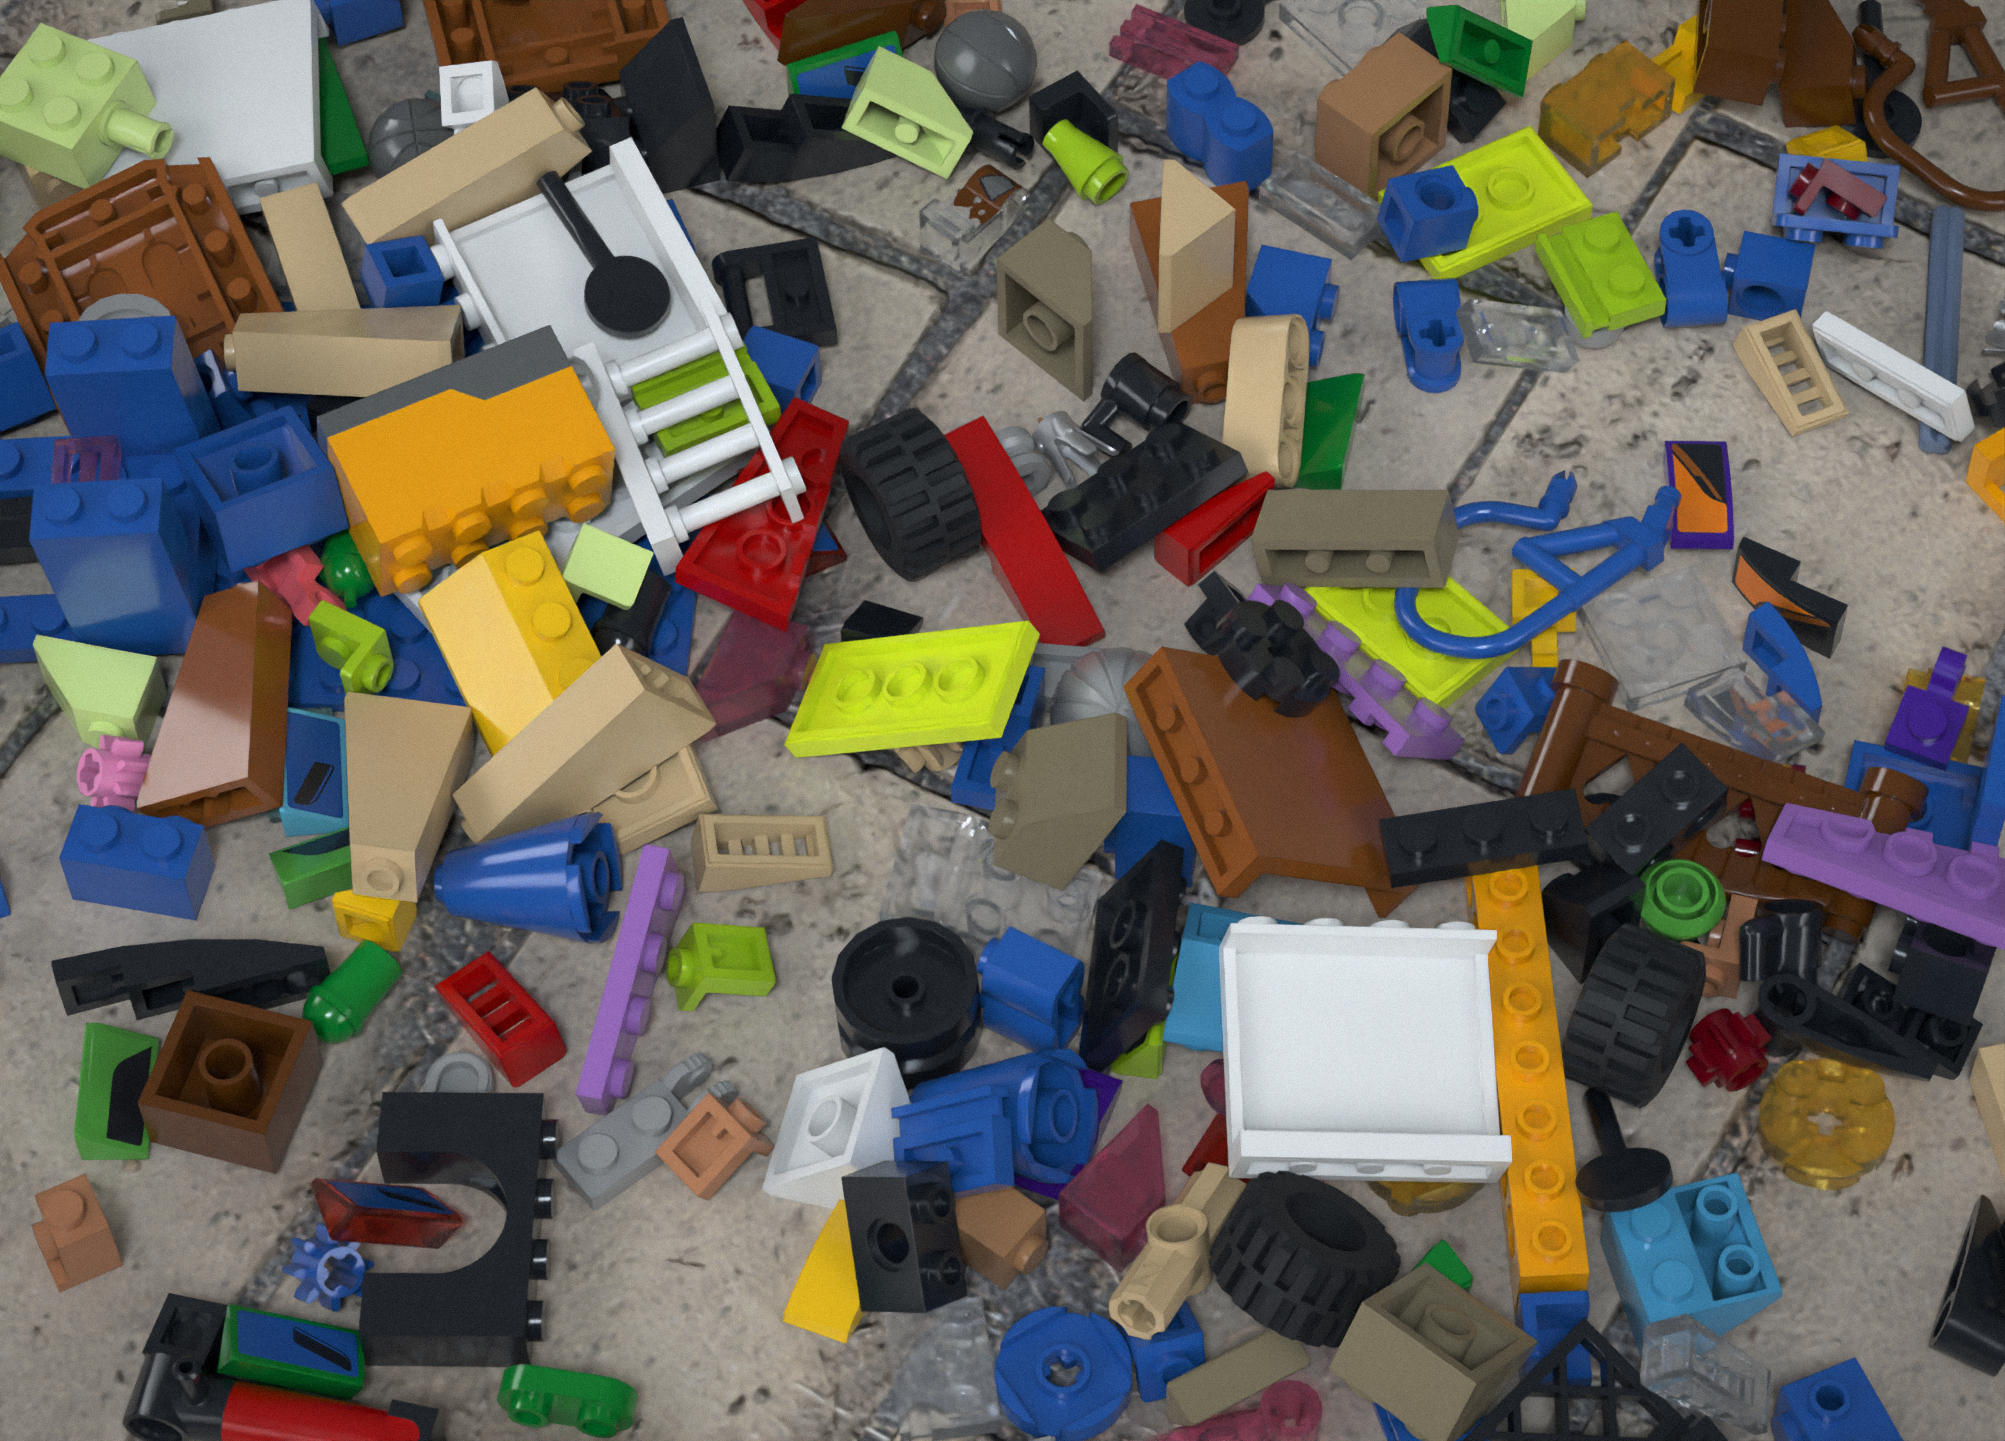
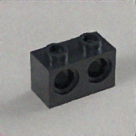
(1657, 814)
(1940, 970)

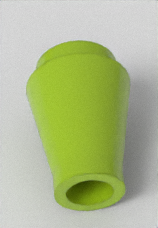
(1088, 164)

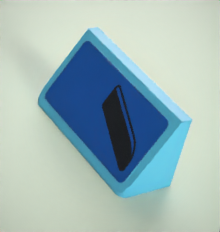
(314, 774)

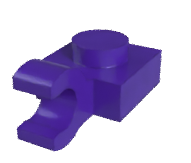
(1930, 720)

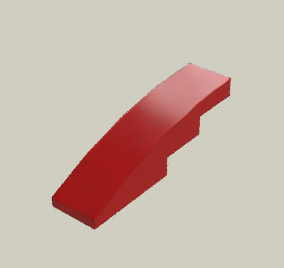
(1022, 543)

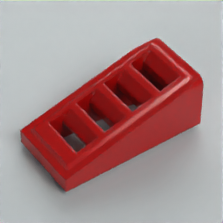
(1212, 530)
(523, 1049)

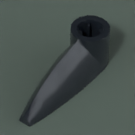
(1833, 1029)
(1973, 1304)

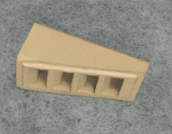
(1792, 335)
(738, 871)

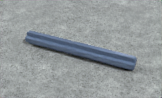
(1943, 309)

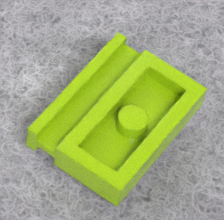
(1600, 274)
(714, 421)

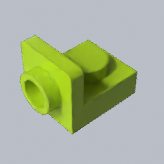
(353, 647)
(719, 961)

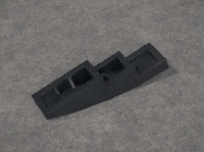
(161, 973)

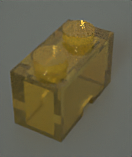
(1604, 104)

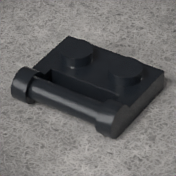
(792, 285)

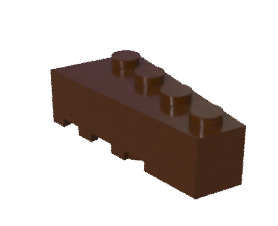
(1739, 48)

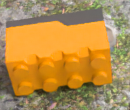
(469, 458)

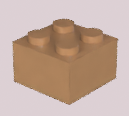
(1384, 116)

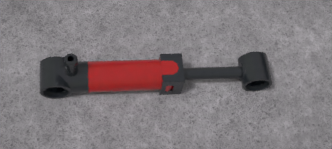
(186, 1403)

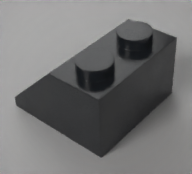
(671, 110)

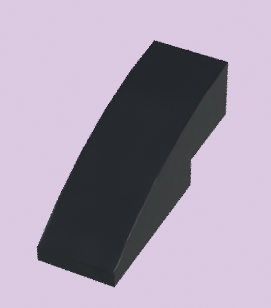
(792, 142)

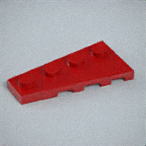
(758, 554)

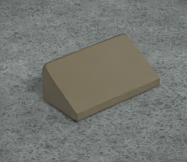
(1233, 1377)

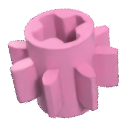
(113, 772)

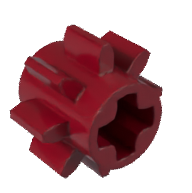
(1728, 1049)

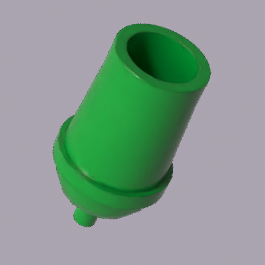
(344, 569)
(350, 993)

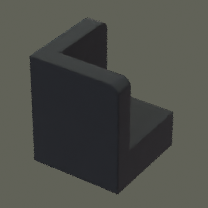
(1077, 102)

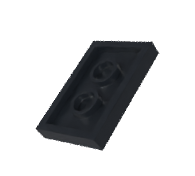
(1141, 493)
(1132, 956)

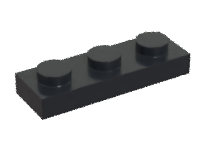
(1483, 838)

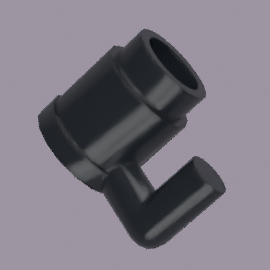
(1140, 395)
(1782, 940)

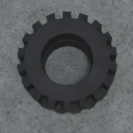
(910, 493)
(1634, 1015)
(1302, 1257)

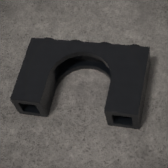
(490, 1307)

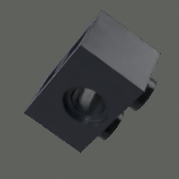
(904, 1236)

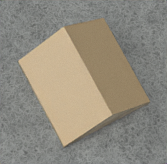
(1194, 246)

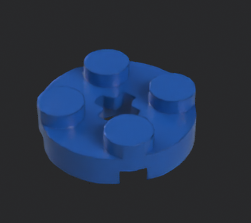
(1073, 1340)

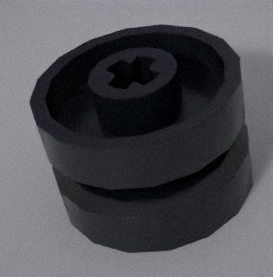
(909, 991)

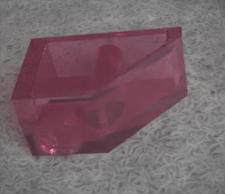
(754, 673)
(1117, 1193)

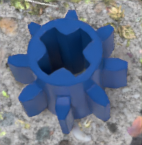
(314, 1277)

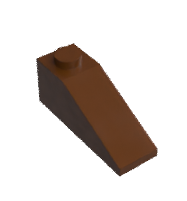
(831, 24)
(1820, 68)

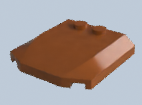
(544, 39)
(146, 234)

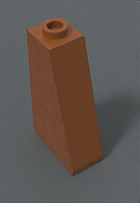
(1201, 345)
(226, 715)

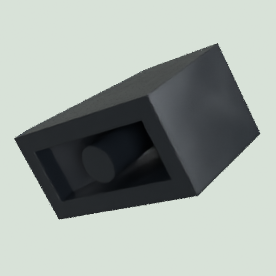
(1586, 911)

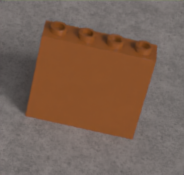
(1261, 784)

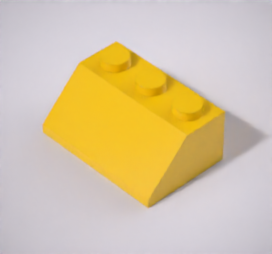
(509, 635)

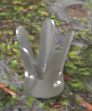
(1061, 438)

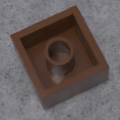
(230, 1081)

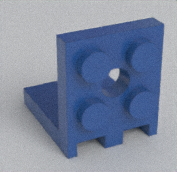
(1962, 802)

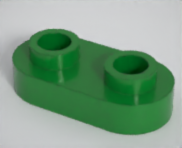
(569, 1398)

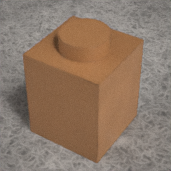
(1001, 1234)

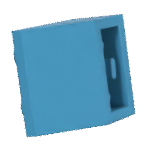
(1196, 1006)
(1690, 1255)

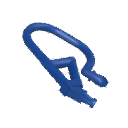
(1637, 544)

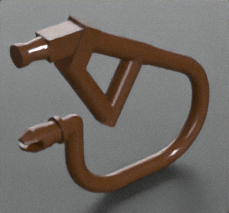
(1950, 24)

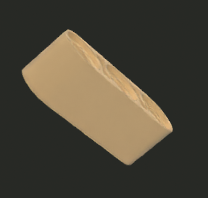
(1267, 395)

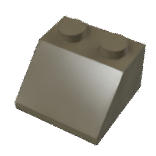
(1048, 304)
(1059, 797)
(1430, 1354)

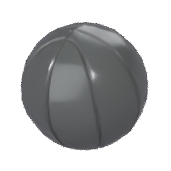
(985, 60)
(405, 133)

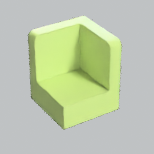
(605, 567)

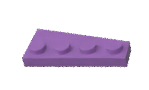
(1414, 725)
(1896, 870)
(631, 980)

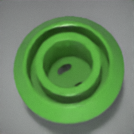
(1681, 899)

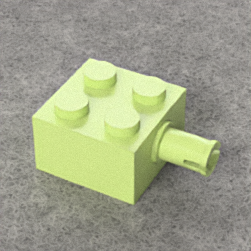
(76, 108)

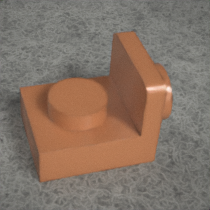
(1723, 949)
(714, 1143)

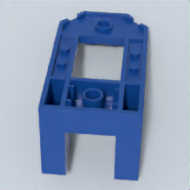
(125, 551)

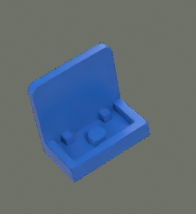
(1822, 217)

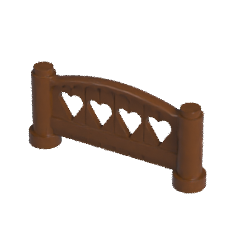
(1589, 736)

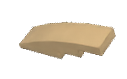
(308, 250)

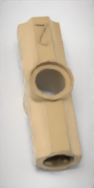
(1176, 1253)

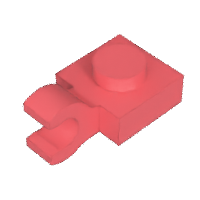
(293, 581)

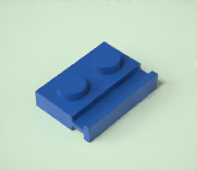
(964, 1131)

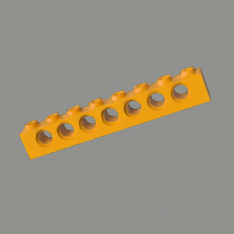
(1539, 1186)

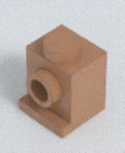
(74, 1234)

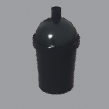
(637, 625)

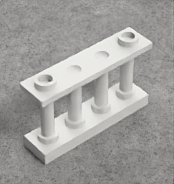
(650, 477)

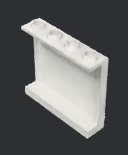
(239, 93)
(528, 272)
(1360, 1052)

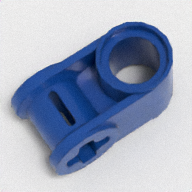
(1690, 271)
(1429, 332)

